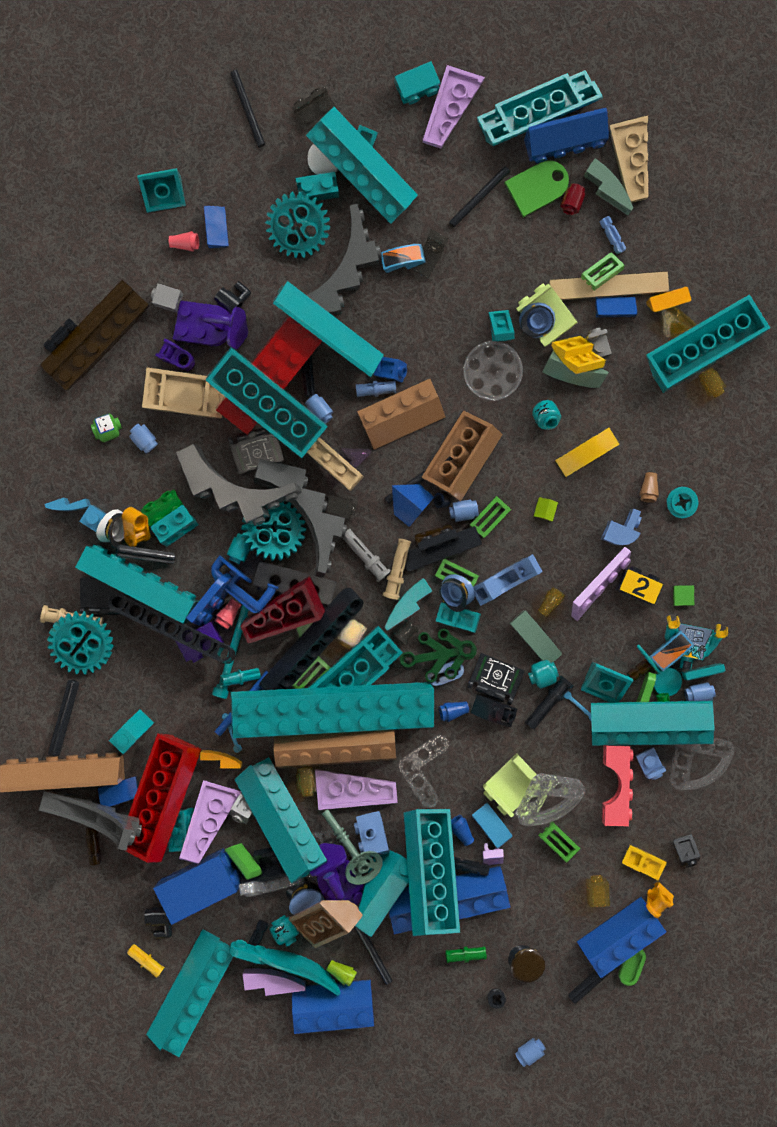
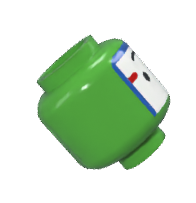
(106, 427)

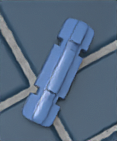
(612, 235)

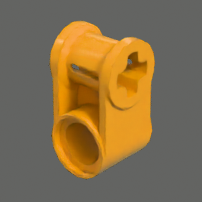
(135, 526)
(658, 899)

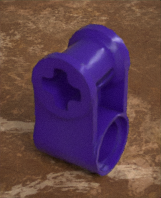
(173, 354)

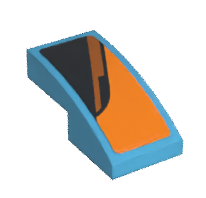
(402, 256)
(671, 650)

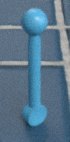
(568, 696)
(237, 748)

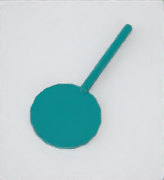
(666, 681)

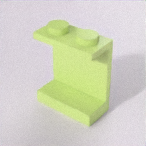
(564, 318)
(509, 785)

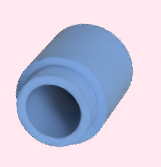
(319, 408)
(143, 438)
(464, 510)
(700, 692)
(530, 1052)

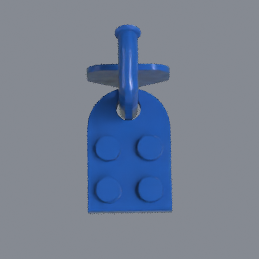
(222, 586)

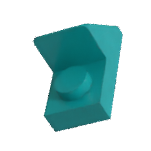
(501, 326)

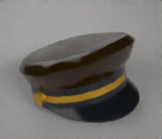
(526, 963)

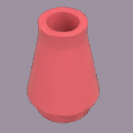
(185, 241)
(227, 615)

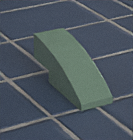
(609, 186)
(557, 369)
(535, 637)

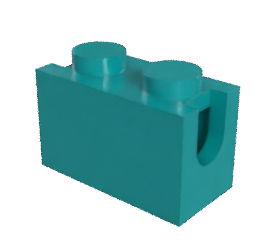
(417, 83)
(321, 186)

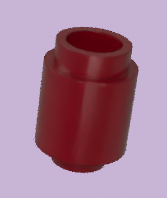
(573, 199)

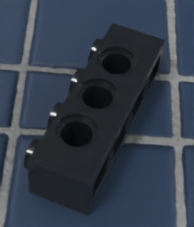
(266, 571)

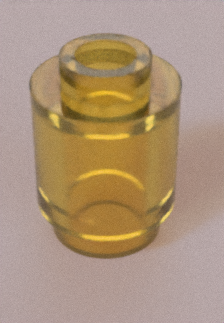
(712, 383)
(306, 781)

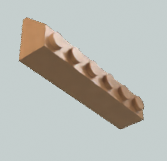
(334, 748)
(61, 773)

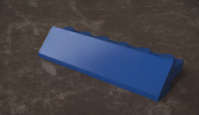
(475, 896)

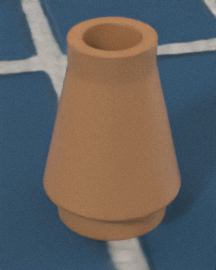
(649, 490)

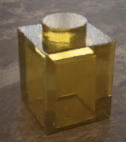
(352, 634)
(597, 891)

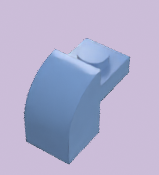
(623, 535)

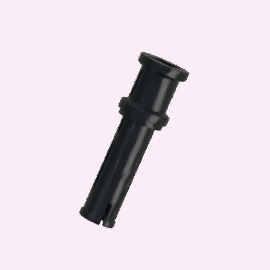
(555, 694)

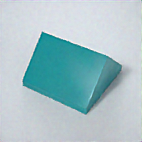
(162, 190)
(606, 683)

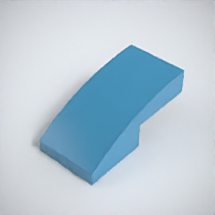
(63, 505)
(492, 825)

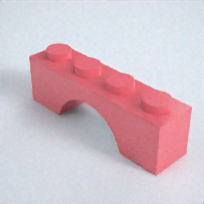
(616, 810)

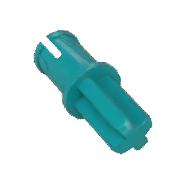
(239, 677)

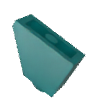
(131, 731)

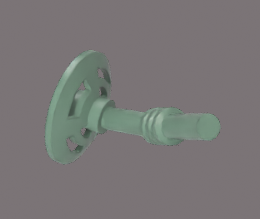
(358, 859)

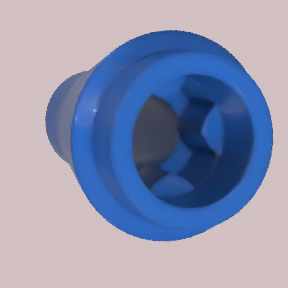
(451, 711)
(461, 830)

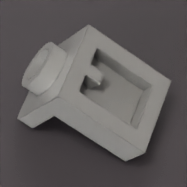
(599, 339)
(240, 810)

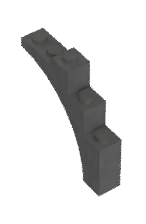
(346, 277)
(253, 503)
(310, 504)
(102, 818)

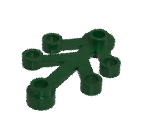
(441, 655)

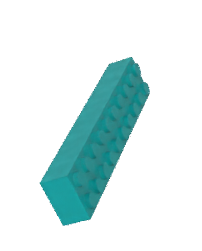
(332, 709)

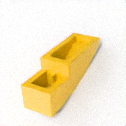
(587, 452)

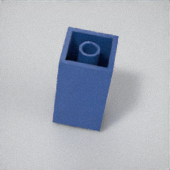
(197, 886)

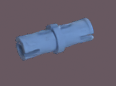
(375, 388)

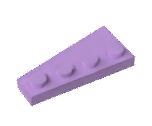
(452, 100)
(599, 584)
(347, 790)
(208, 816)

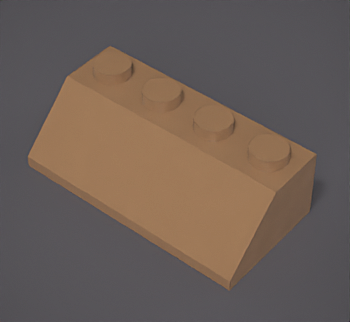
(401, 414)
(469, 446)
(326, 921)

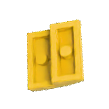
(577, 354)

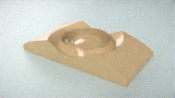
(180, 393)

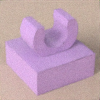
(492, 856)

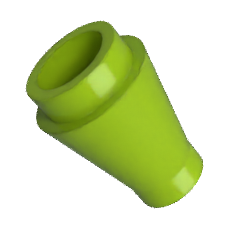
(343, 973)

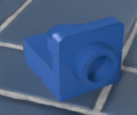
(391, 369)

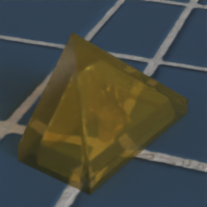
(675, 322)

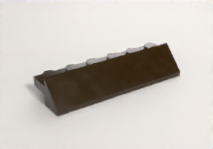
(95, 335)

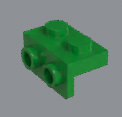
(161, 507)

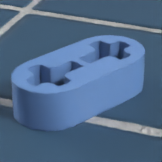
(443, 679)

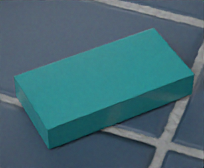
(703, 671)

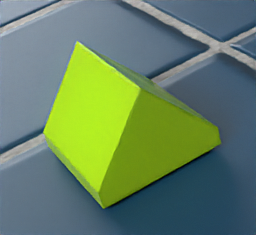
(545, 509)

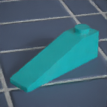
(382, 891)

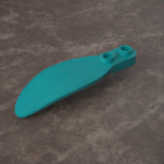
(284, 961)

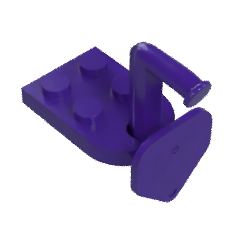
(201, 325)
(333, 880)

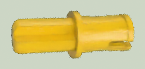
(145, 960)

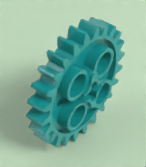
(281, 231)
(273, 546)
(65, 632)

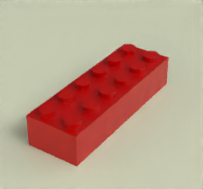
(280, 361)
(161, 795)

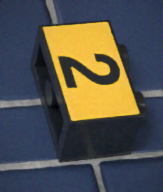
(640, 586)

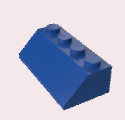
(567, 135)
(621, 937)
(322, 1010)

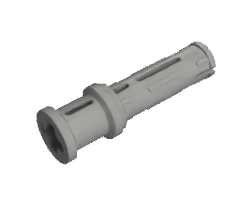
(371, 562)

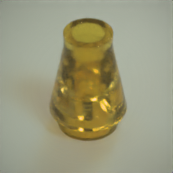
(551, 601)

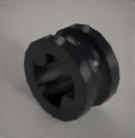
(502, 997)

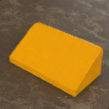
(669, 299)

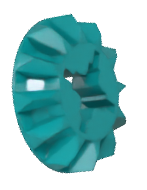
(690, 507)

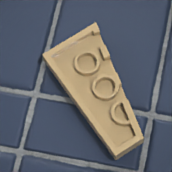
(630, 149)

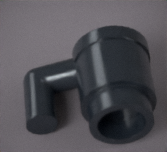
(228, 300)
(157, 917)

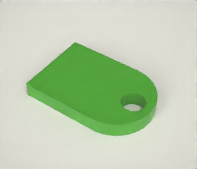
(536, 187)

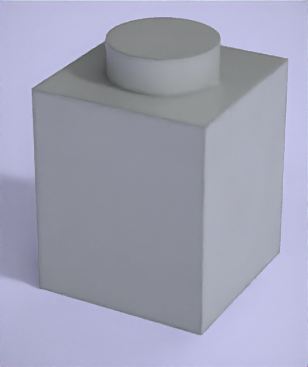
(166, 297)

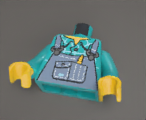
(704, 640)

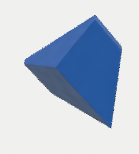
(410, 501)

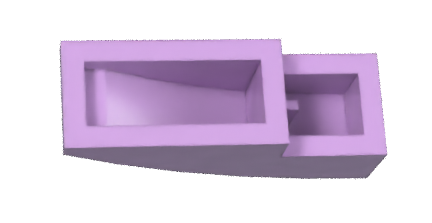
(272, 980)

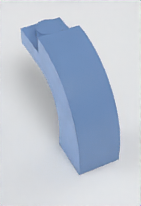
(506, 579)

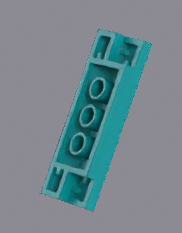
(538, 106)
(361, 165)
(328, 328)
(362, 663)
(652, 723)
(280, 820)
(190, 993)

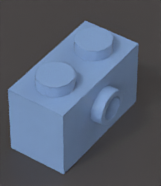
(372, 833)

